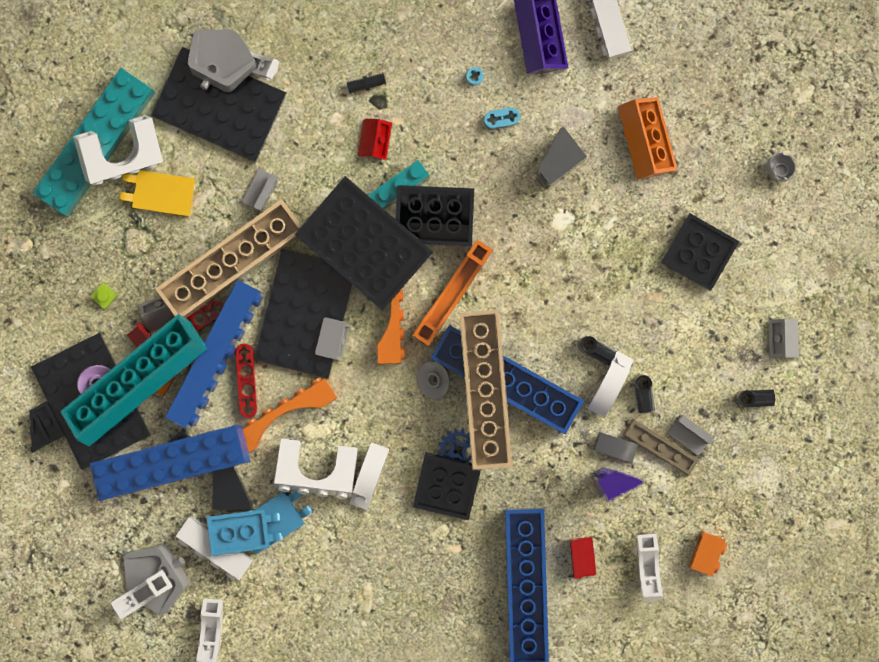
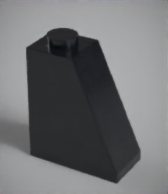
(230, 491)

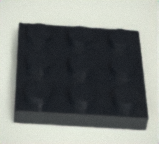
(700, 252)
(446, 486)

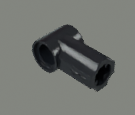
(598, 350)
(644, 396)
(757, 398)

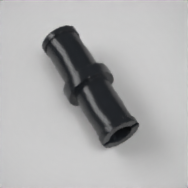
(366, 83)

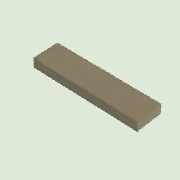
(661, 447)

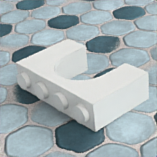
(144, 153)
(338, 483)

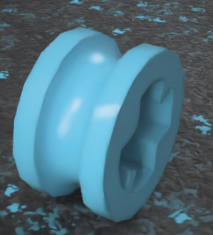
(469, 75)

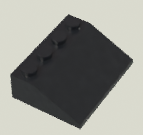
(437, 213)

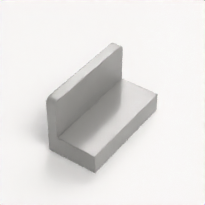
(260, 190)
(155, 313)
(783, 338)
(332, 339)
(690, 435)

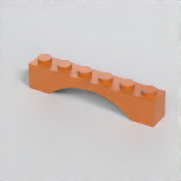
(452, 293)
(389, 347)
(316, 396)

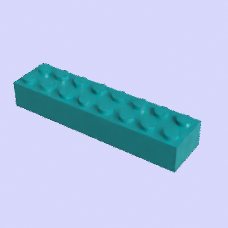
(121, 101)
(133, 380)

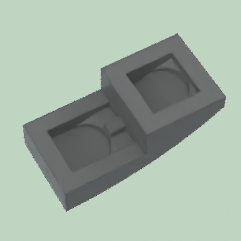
(615, 447)

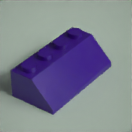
(541, 36)
(614, 483)

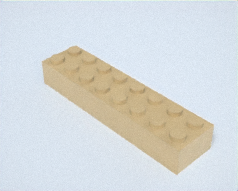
(230, 260)
(485, 389)

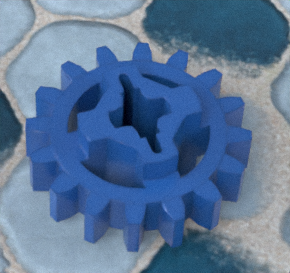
(452, 438)

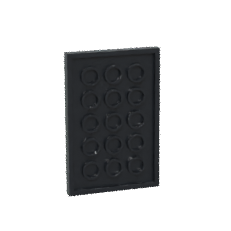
(228, 119)
(364, 243)
(300, 299)
(58, 382)

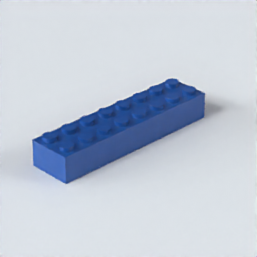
(211, 363)
(523, 387)
(170, 462)
(526, 585)

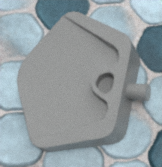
(220, 59)
(149, 561)

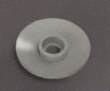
(427, 380)

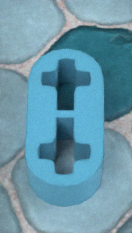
(500, 114)

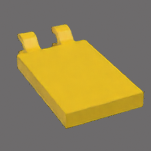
(160, 192)

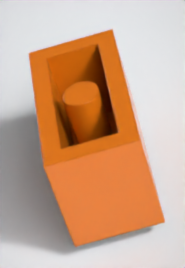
(707, 553)

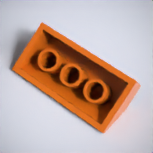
(647, 137)

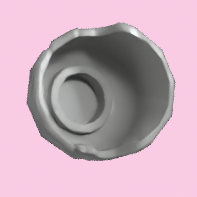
(781, 167)

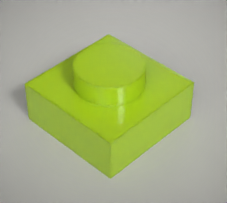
(104, 296)

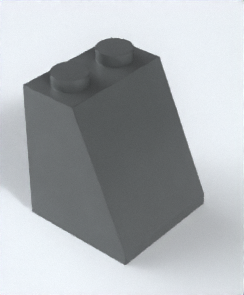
(560, 159)

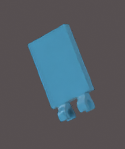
(289, 517)
(241, 532)

